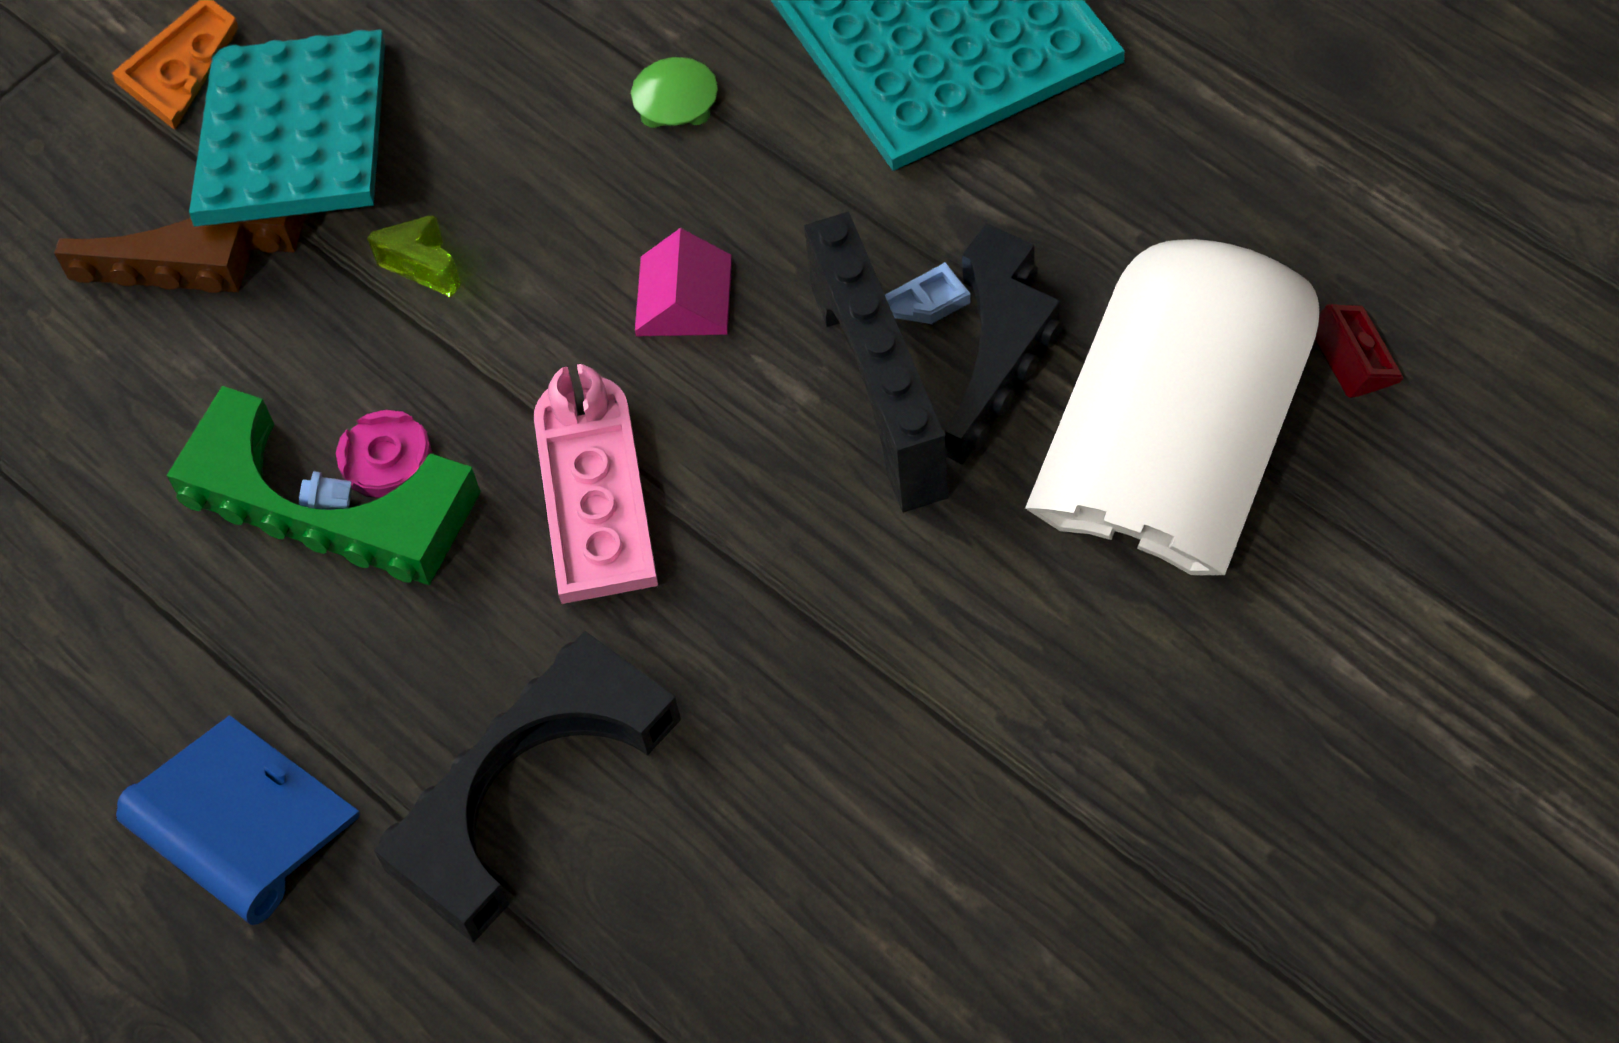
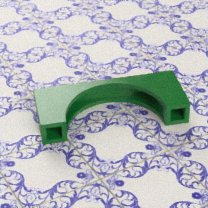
(399, 532)

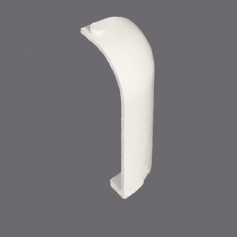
(1180, 402)

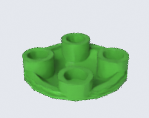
(674, 92)

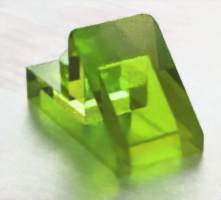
(415, 253)

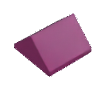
(683, 288)

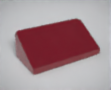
(1355, 350)

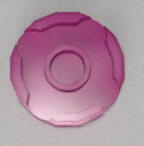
(382, 452)

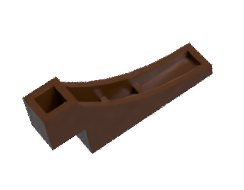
(179, 254)

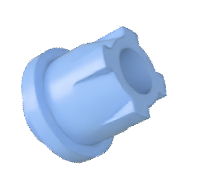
(325, 493)

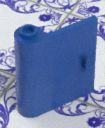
(234, 817)

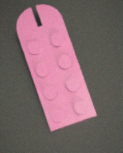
(592, 489)

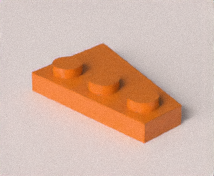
(177, 61)

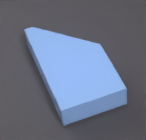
(929, 296)

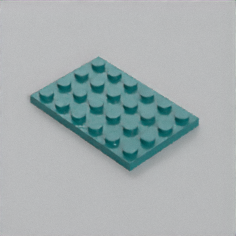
(290, 128)

